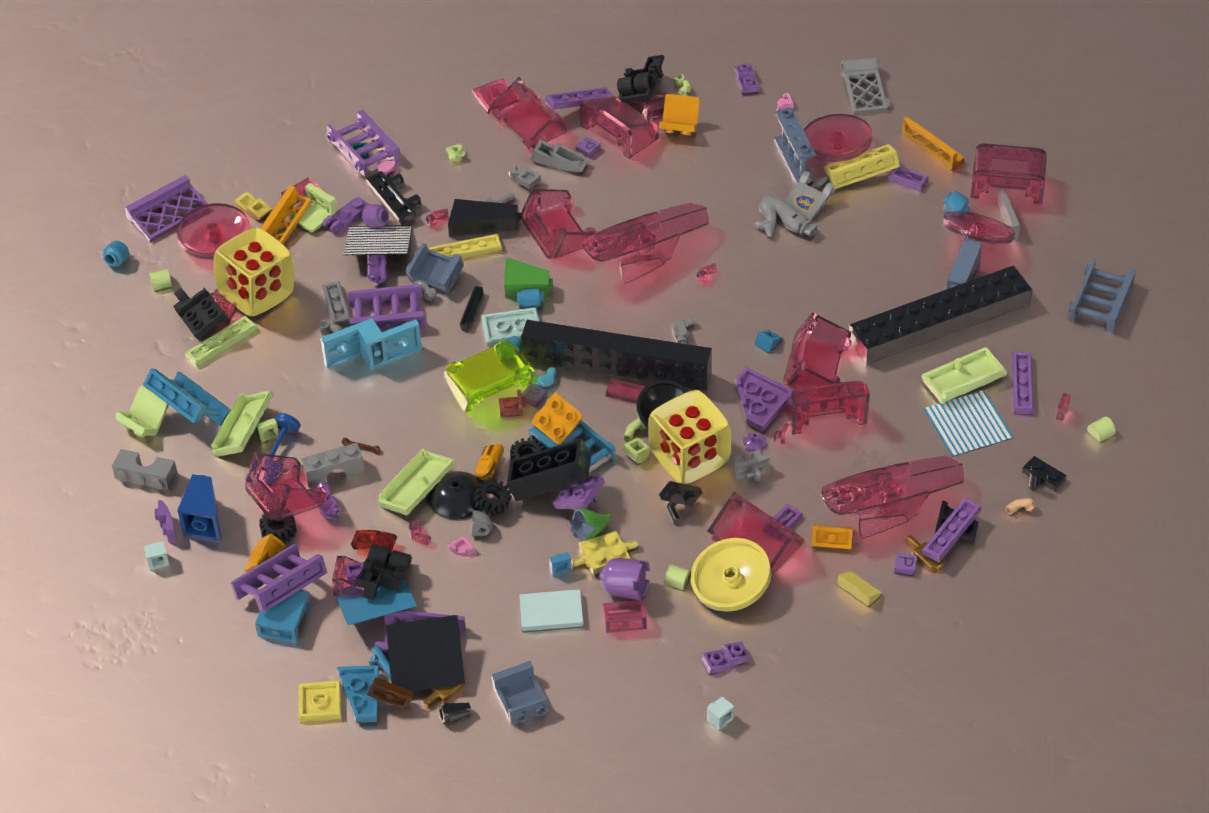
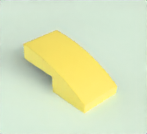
(252, 207)

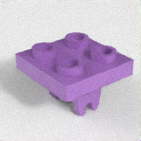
(579, 495)

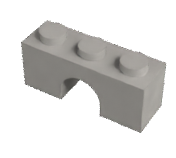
(320, 465)
(157, 475)

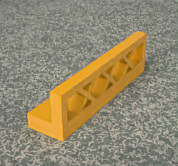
(931, 144)
(284, 208)

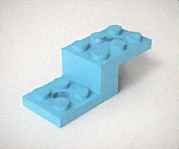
(369, 342)

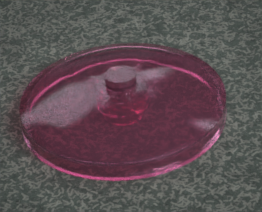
(838, 137)
(209, 227)
(978, 228)

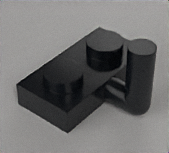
(1043, 473)
(679, 493)

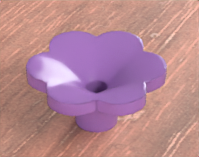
(754, 442)

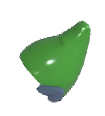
(588, 524)

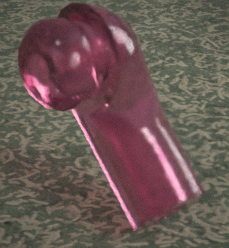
(438, 214)
(704, 271)

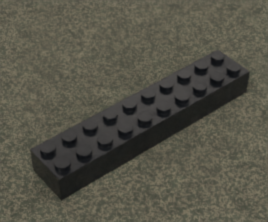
(940, 314)
(616, 354)

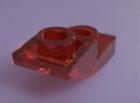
(365, 538)

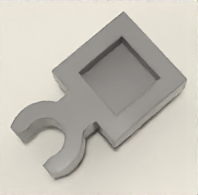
(526, 177)

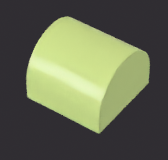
(160, 279)
(1101, 429)
(267, 430)
(637, 450)
(677, 577)

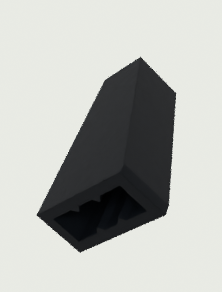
(482, 217)

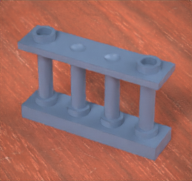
(793, 144)
(1116, 306)

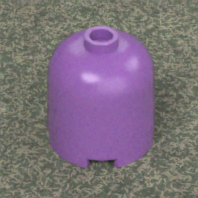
(625, 578)

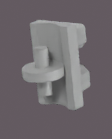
(752, 467)

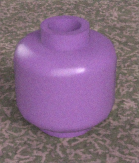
(375, 215)

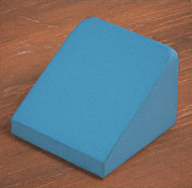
(767, 340)

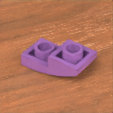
(746, 78)
(165, 519)
(728, 657)

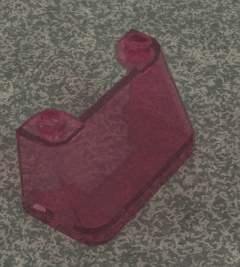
(528, 114)
(620, 120)
(551, 223)
(816, 353)
(828, 399)
(277, 489)
(746, 521)

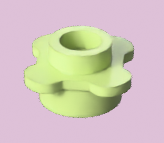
(455, 152)

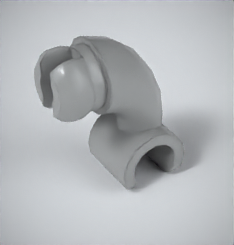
(428, 293)
(326, 327)

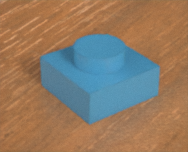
(560, 563)

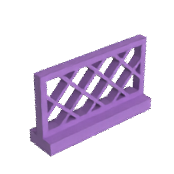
(160, 199)

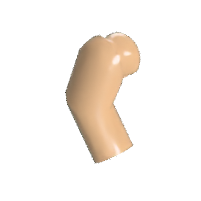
(1019, 503)

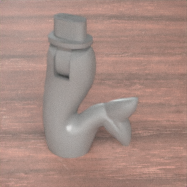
(789, 215)

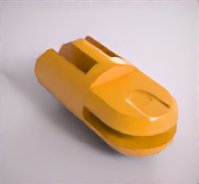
(489, 461)

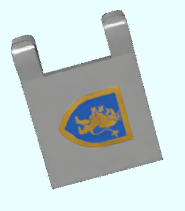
(807, 199)

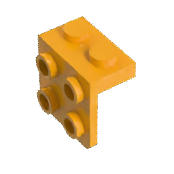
(680, 114)
(557, 419)

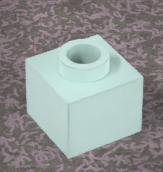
(156, 555)
(720, 713)

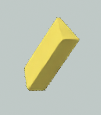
(858, 587)

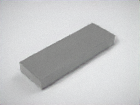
(1007, 211)
(336, 303)

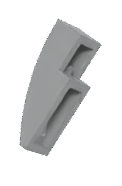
(558, 157)

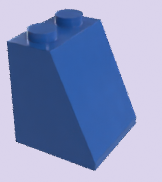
(199, 509)

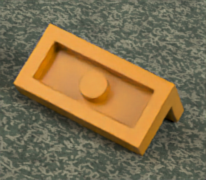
(832, 536)
(264, 550)

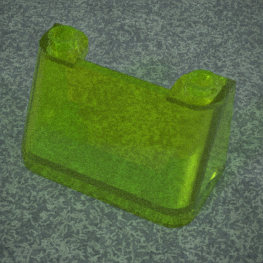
(488, 374)

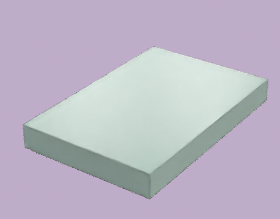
(506, 324)
(551, 610)

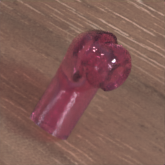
(416, 532)

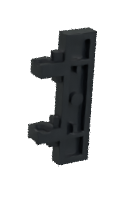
(387, 191)

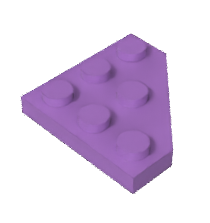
(760, 398)

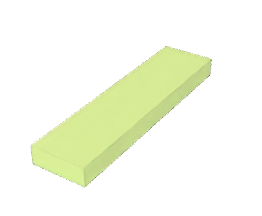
(220, 341)

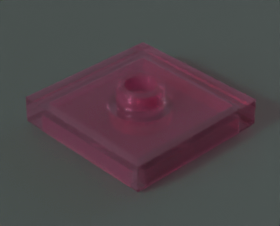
(489, 93)

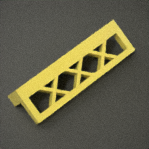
(862, 166)

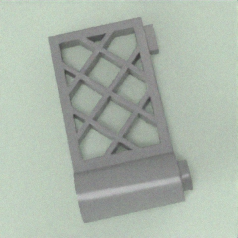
(860, 70)

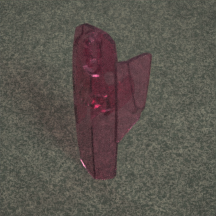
(646, 240)
(891, 493)

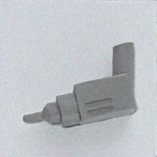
(679, 330)

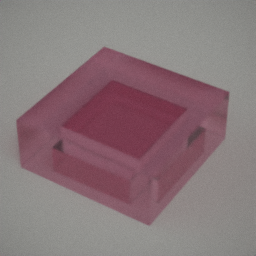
(1063, 407)

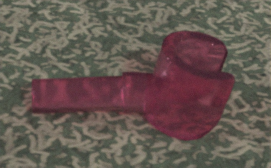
(781, 434)

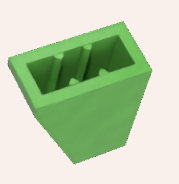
(525, 276)

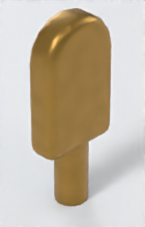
(926, 561)
(442, 693)

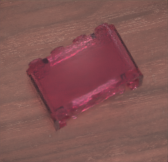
(1009, 168)

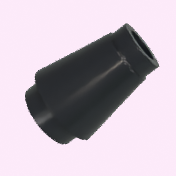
(454, 711)

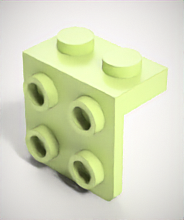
(318, 210)
(145, 413)

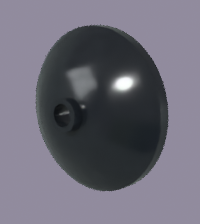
(655, 395)
(454, 495)

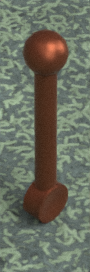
(345, 441)

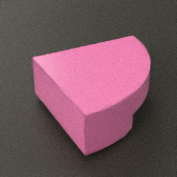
(785, 102)
(386, 166)
(461, 546)

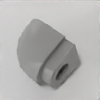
(481, 524)

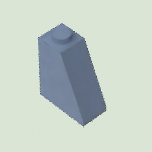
(966, 263)

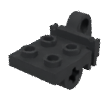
(640, 83)
(200, 312)
(383, 569)

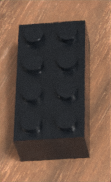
(549, 470)

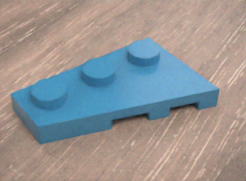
(356, 683)

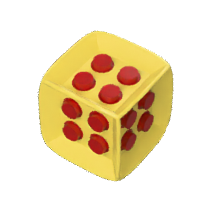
(254, 271)
(689, 437)

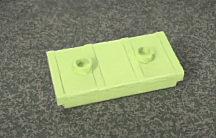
(963, 375)
(240, 423)
(414, 482)

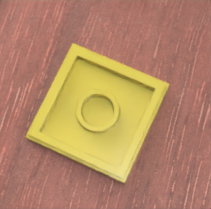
(319, 701)

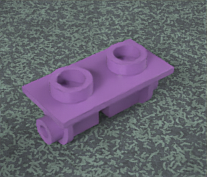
(376, 269)
(331, 506)

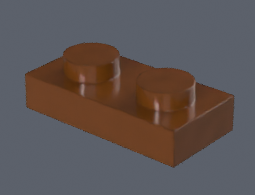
(390, 693)

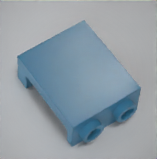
(283, 619)

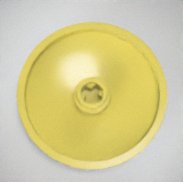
(731, 574)

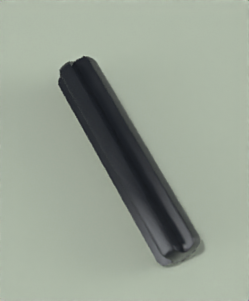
(471, 307)

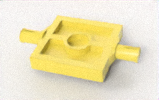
(601, 549)

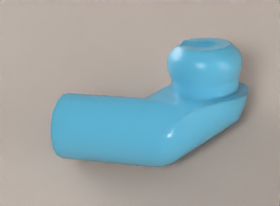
(546, 380)

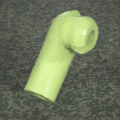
(632, 428)

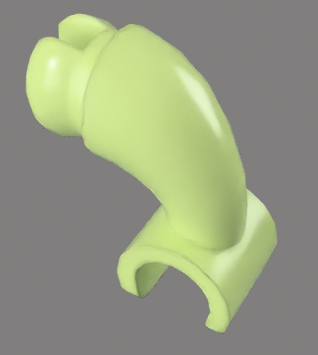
(681, 82)

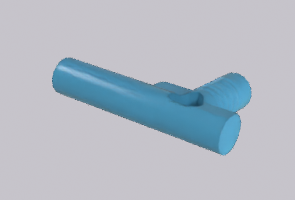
(380, 659)

